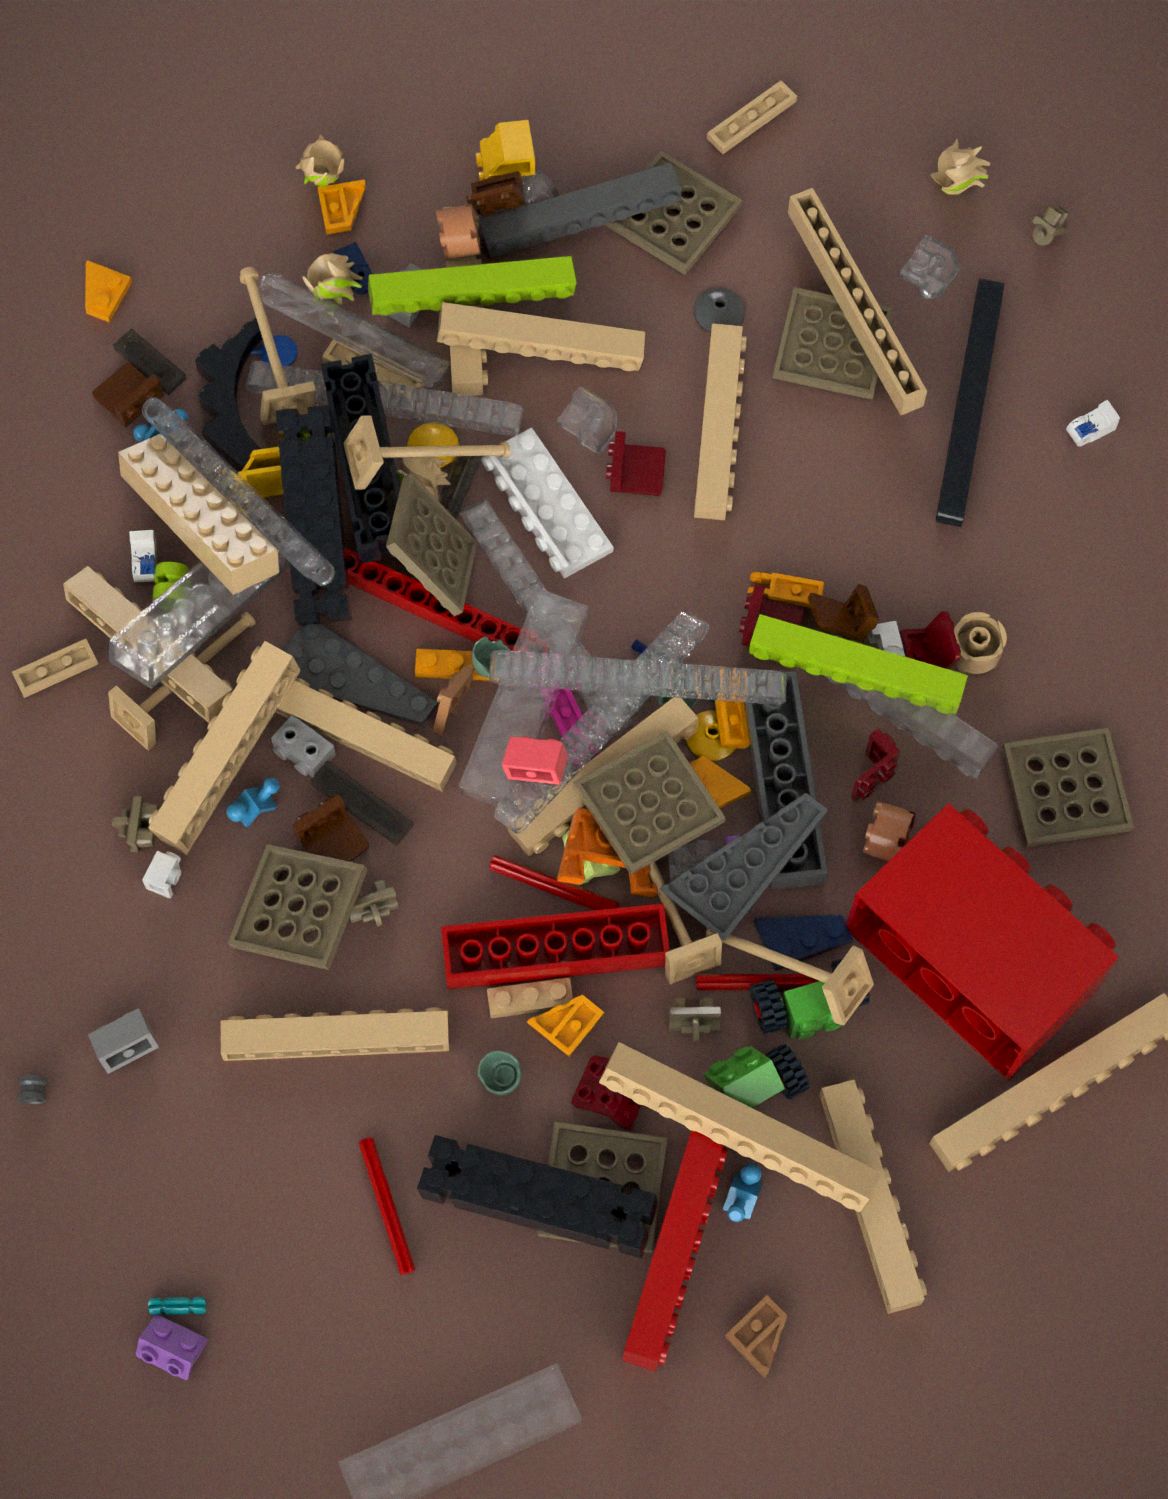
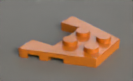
(590, 844)

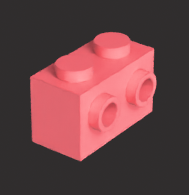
(535, 760)

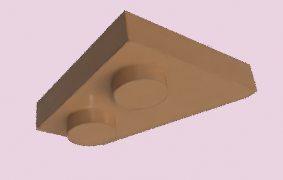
(451, 697)
(759, 1334)

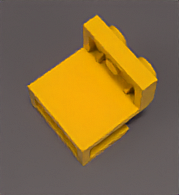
(507, 151)
(264, 472)

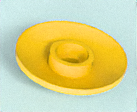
(705, 744)

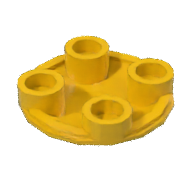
(434, 435)

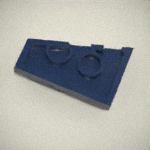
(803, 935)

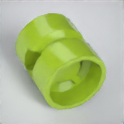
(166, 575)

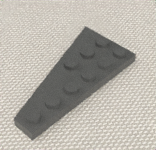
(353, 676)
(736, 876)

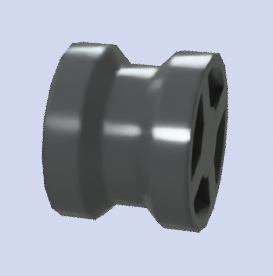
(32, 1089)

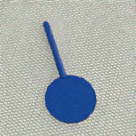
(285, 347)

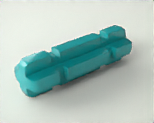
(177, 1305)

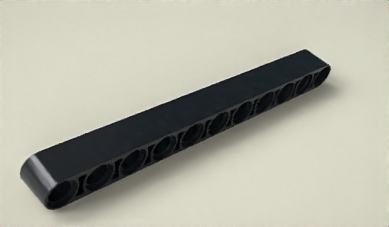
(970, 403)

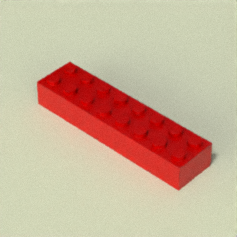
(555, 946)
(672, 1254)

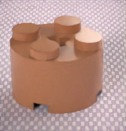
(458, 232)
(889, 831)

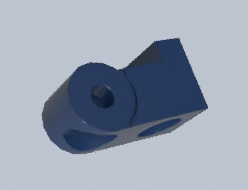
(360, 266)

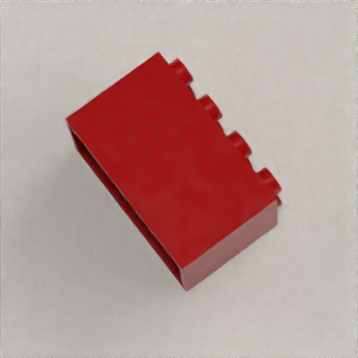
(981, 939)

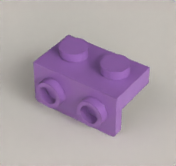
(170, 1346)

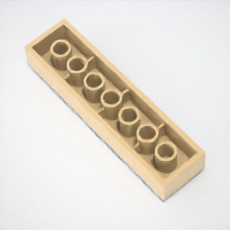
(198, 514)
(224, 747)

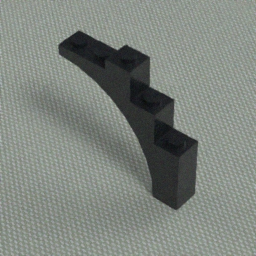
(219, 399)

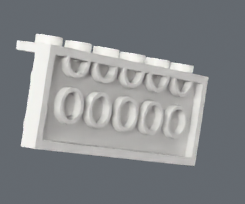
(548, 505)

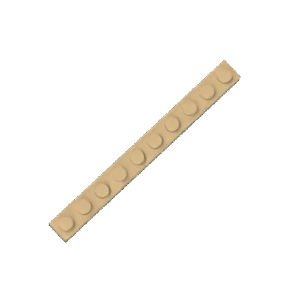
(857, 302)
(1052, 1085)
(739, 1127)

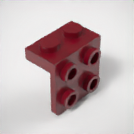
(635, 467)
(774, 609)
(934, 643)
(884, 755)
(599, 1099)

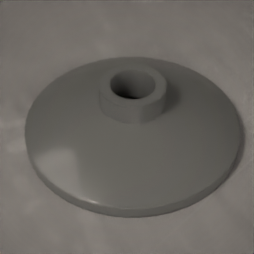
(707, 312)

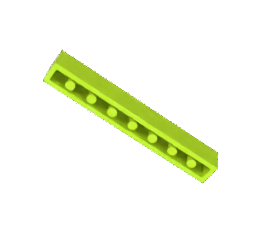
(471, 285)
(858, 664)

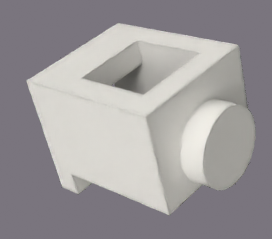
(163, 873)

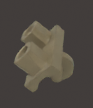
(1050, 225)
(137, 836)
(375, 904)
(694, 1019)

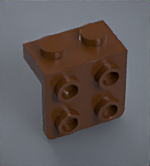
(497, 193)
(126, 393)
(849, 619)
(330, 831)

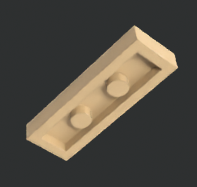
(55, 668)
(528, 997)

